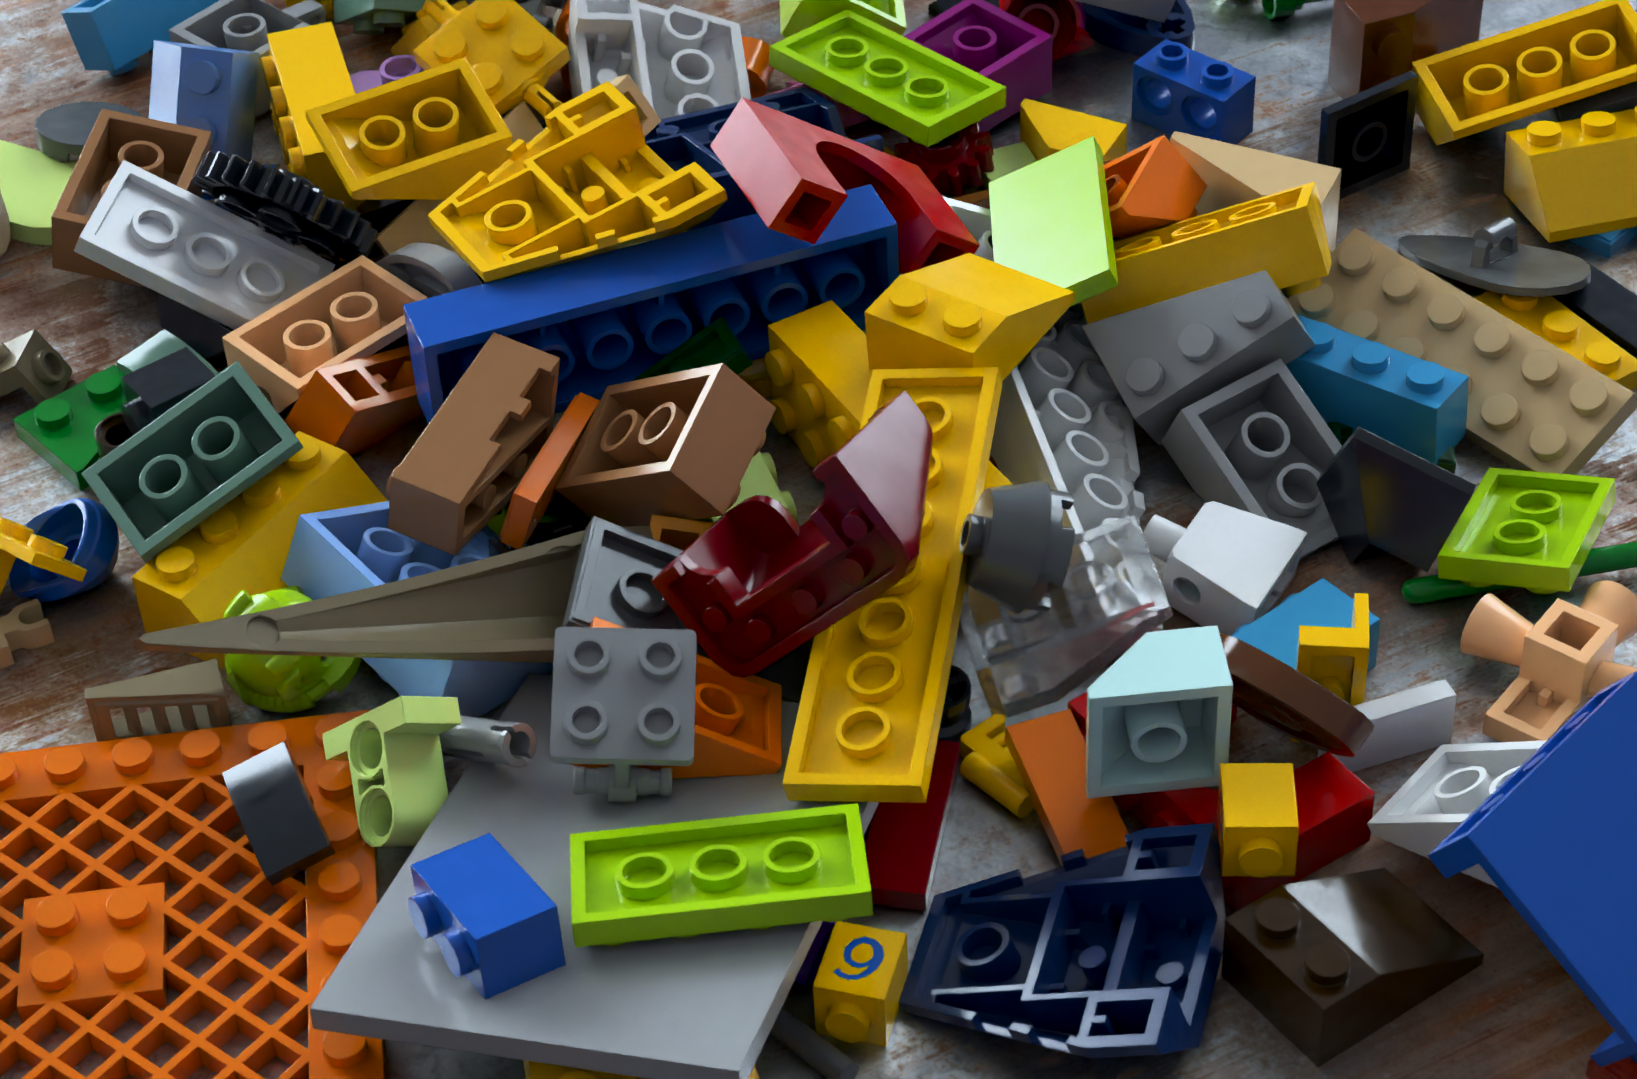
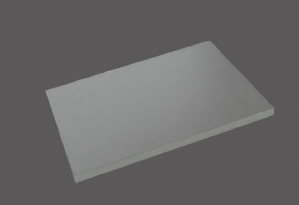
(618, 1009)

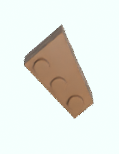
(475, 446)

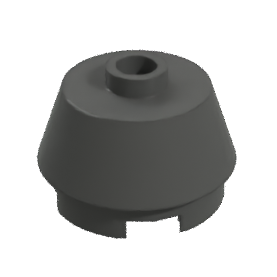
(1018, 544)

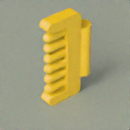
(992, 766)

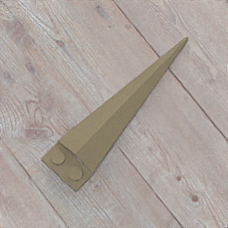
(469, 612)

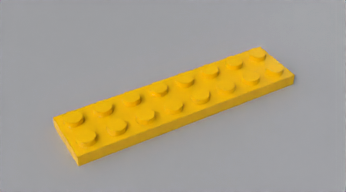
(884, 670)

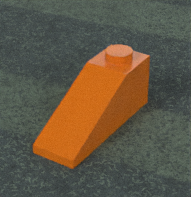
(358, 401)

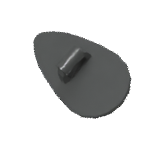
(1497, 262)

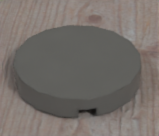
(68, 126)

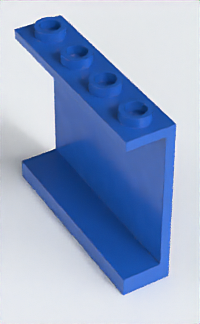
(1566, 854)

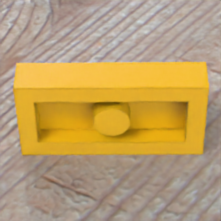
(1338, 655)

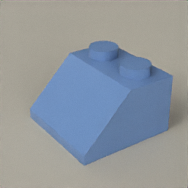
(207, 91)

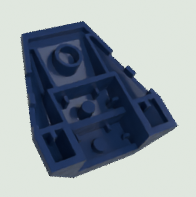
(1083, 956)

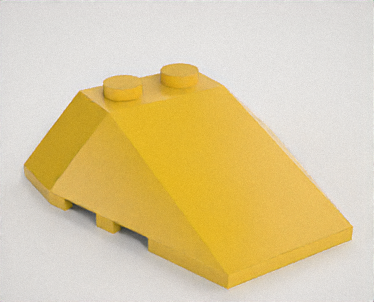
(574, 193)

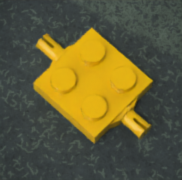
(503, 47)

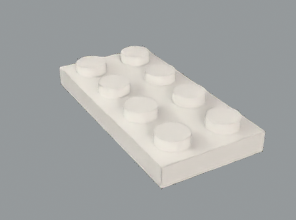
(194, 249)

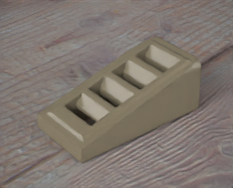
(191, 693)

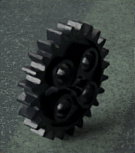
(285, 206)

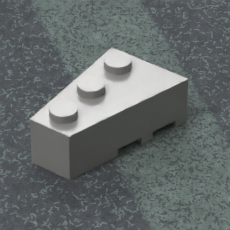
(1196, 345)

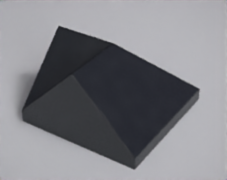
(1370, 133)
(1390, 500)

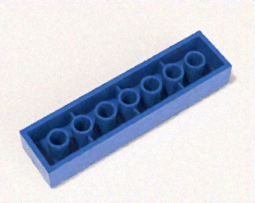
(640, 302)

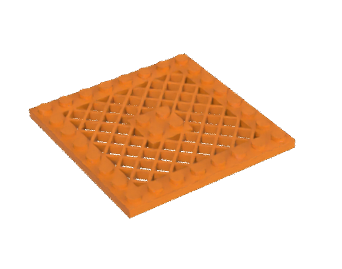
(109, 947)

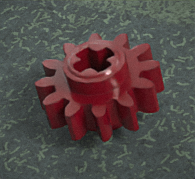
(954, 160)

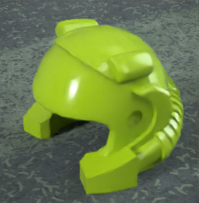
(283, 681)

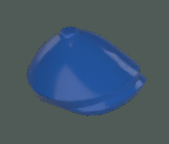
(91, 544)

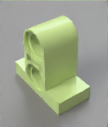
(396, 766)

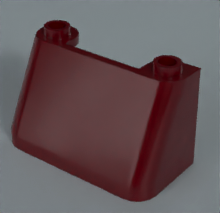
(768, 585)

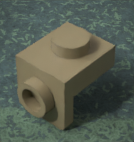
(32, 365)

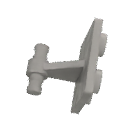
(624, 704)

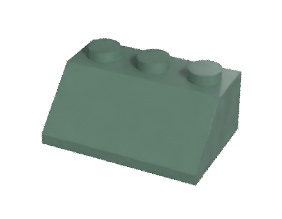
(191, 461)

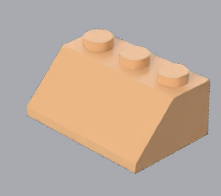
(326, 324)

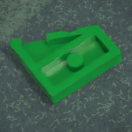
(65, 425)

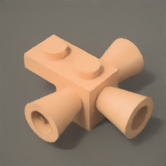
(1559, 658)

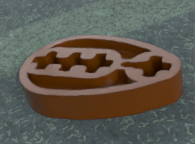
(1293, 701)

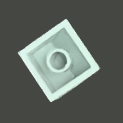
(1160, 715)

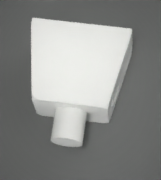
(1225, 564)

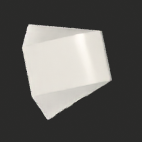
(673, 55)

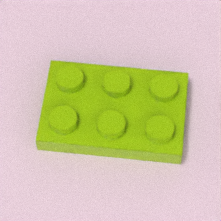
(1527, 530)

